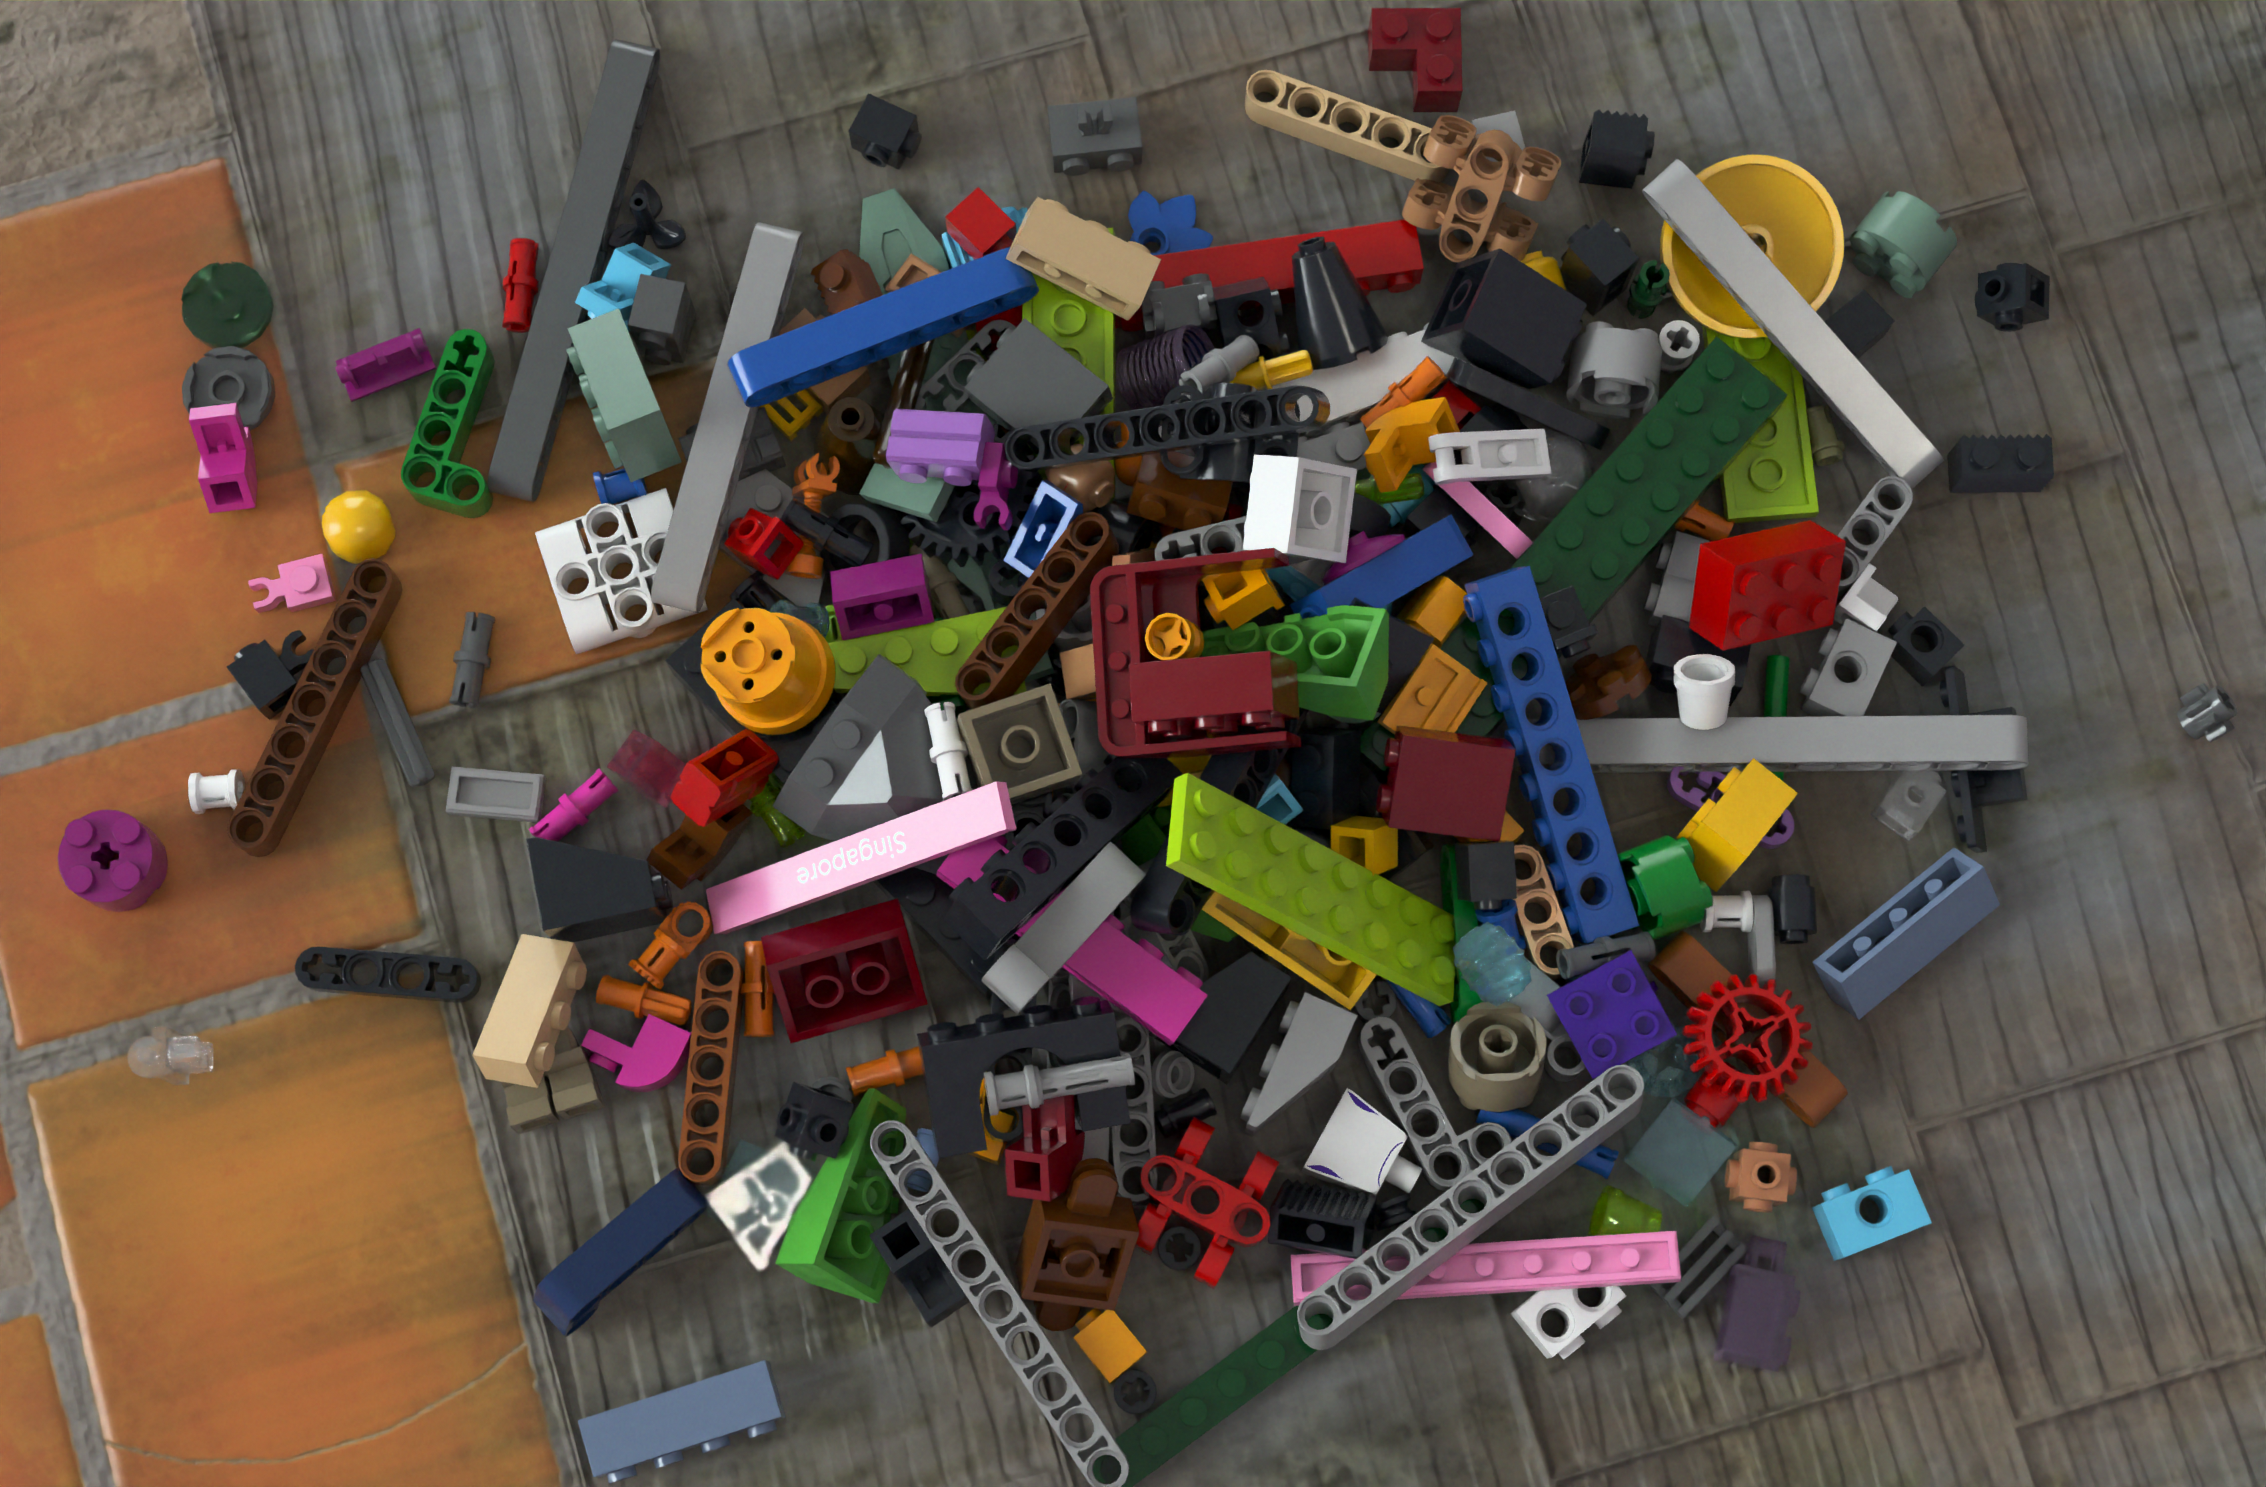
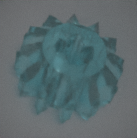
(1492, 964)

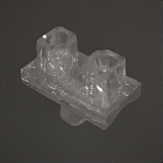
(170, 1056)

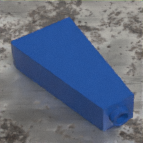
(1393, 571)

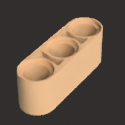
(1539, 890)

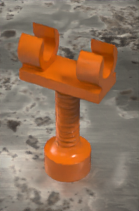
(818, 486)

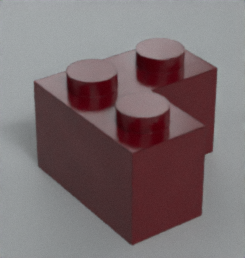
(1422, 43)

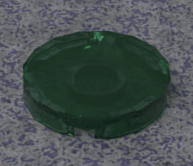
(227, 305)

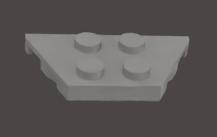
(771, 497)

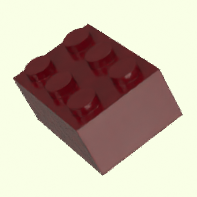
(1214, 694)
(843, 970)

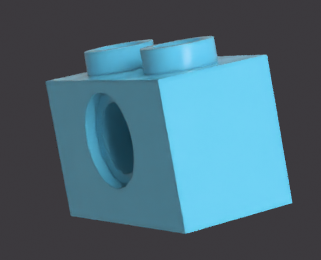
(1898, 1205)

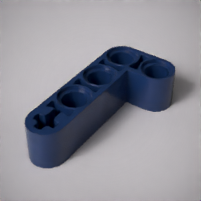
(613, 1254)

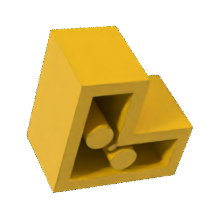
(1731, 828)

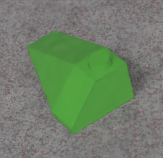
(1336, 654)
(844, 1205)

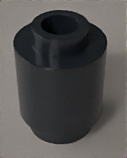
(1793, 908)

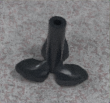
(645, 207)

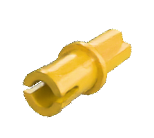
(1275, 371)

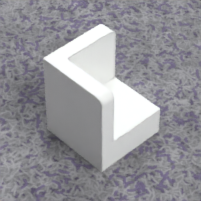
(1866, 602)

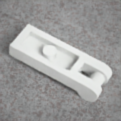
(1490, 455)

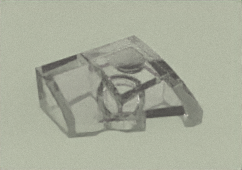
(760, 1200)

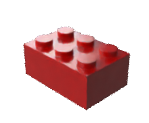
(1766, 584)

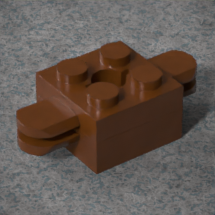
(1077, 1247)

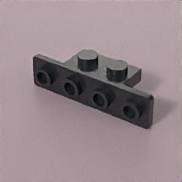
(1978, 787)

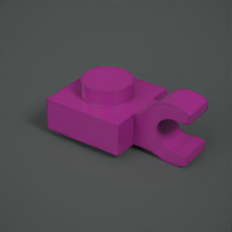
(994, 482)

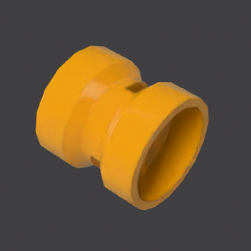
(1165, 635)

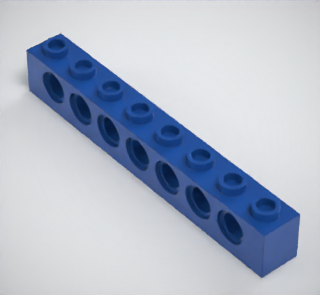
(1611, 906)

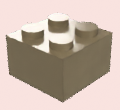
(1020, 744)

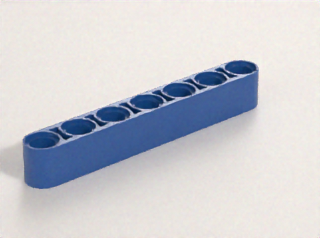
(880, 328)

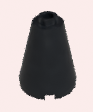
(1331, 307)

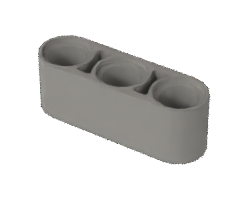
(1877, 522)

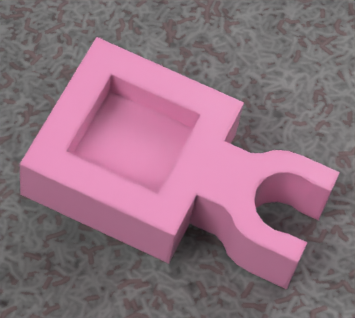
(301, 584)

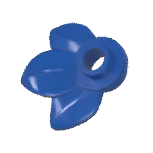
(1167, 224)

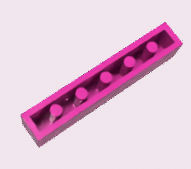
(1108, 960)

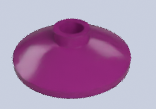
(1361, 550)

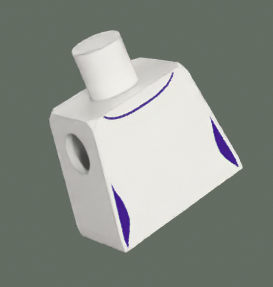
(1361, 1150)

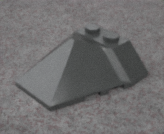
(868, 761)

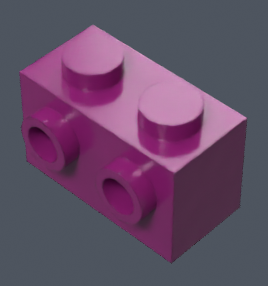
(881, 597)

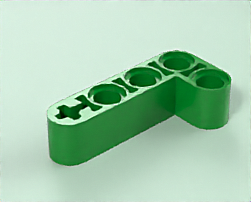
(457, 419)

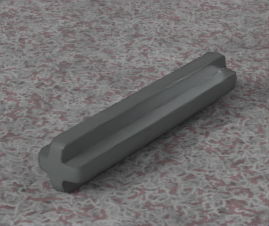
(397, 722)

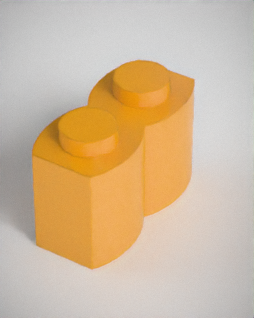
(1435, 608)

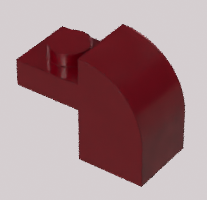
(1046, 1156)

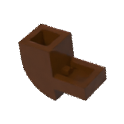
(698, 850)

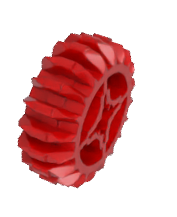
(1755, 1054)

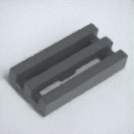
(1724, 1238)

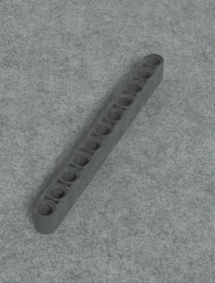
(574, 262)

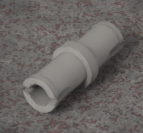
(1221, 364)

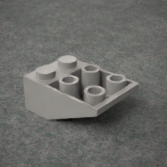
(1311, 1048)

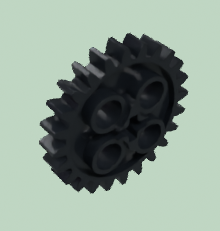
(955, 529)

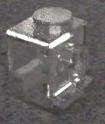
(1899, 812)

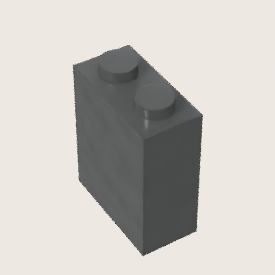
(1035, 383)

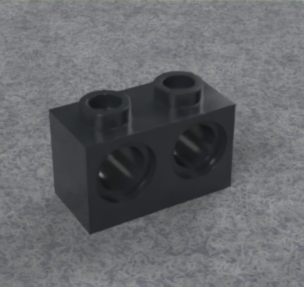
(1260, 326)

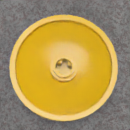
(1785, 217)

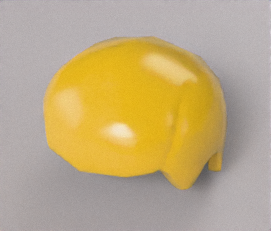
(358, 526)

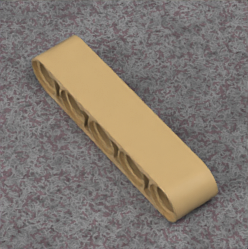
(1336, 109)

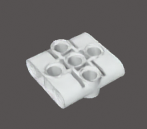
(568, 559)

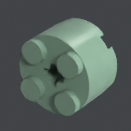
(1902, 243)

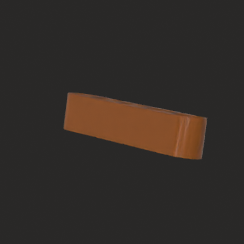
(1690, 969)
(707, 1045)

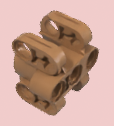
(1457, 147)

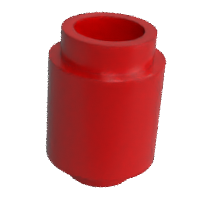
(1707, 1102)

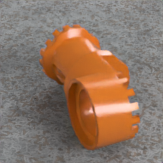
(670, 944)

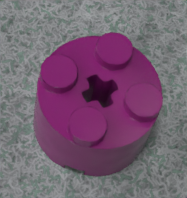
(93, 842)

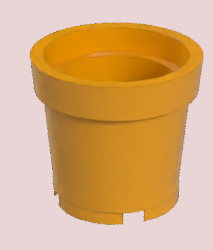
(785, 690)

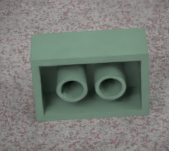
(624, 397)

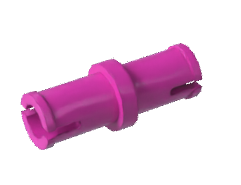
(575, 808)

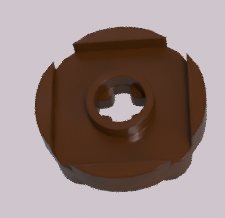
(1605, 680)

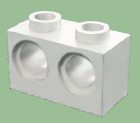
(1575, 1315)

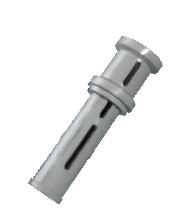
(1036, 1085)

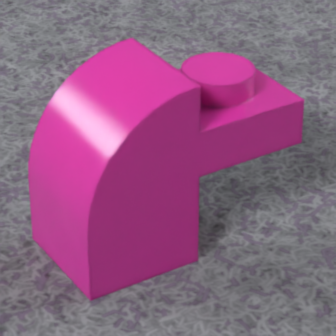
(226, 458)
(652, 1060)

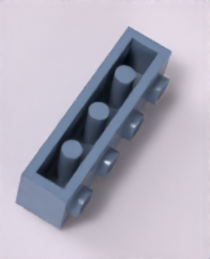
(1906, 933)
(681, 1420)

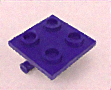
(1612, 1014)

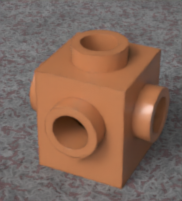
(1744, 1182)

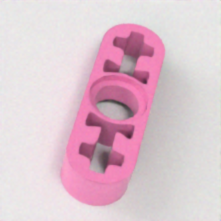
(1485, 514)

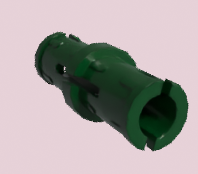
(1648, 288)

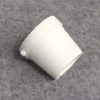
(1703, 690)

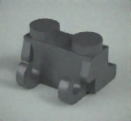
(1179, 305)

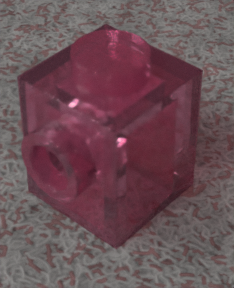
(647, 767)

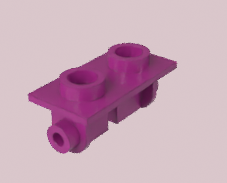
(385, 365)

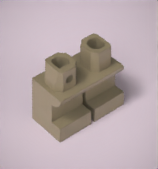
(572, 1085)

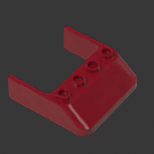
(1121, 609)

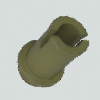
(1823, 437)

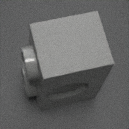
(1864, 654)

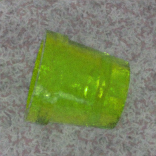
(1622, 1214)

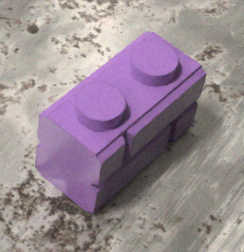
(938, 445)

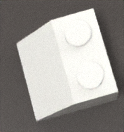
(1300, 507)

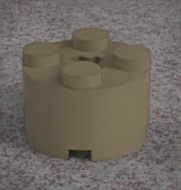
(1496, 1057)

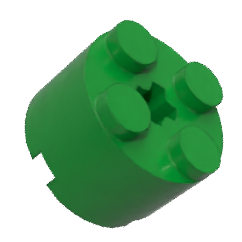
(1664, 886)

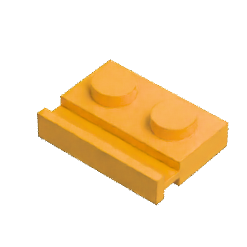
(1434, 695)

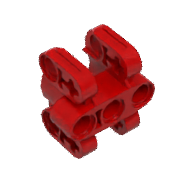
(1185, 1181)

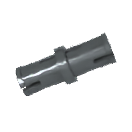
(472, 660)
(1579, 959)

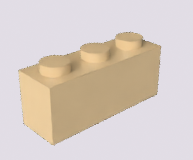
(1083, 258)
(530, 1011)

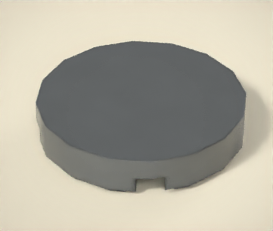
(231, 377)

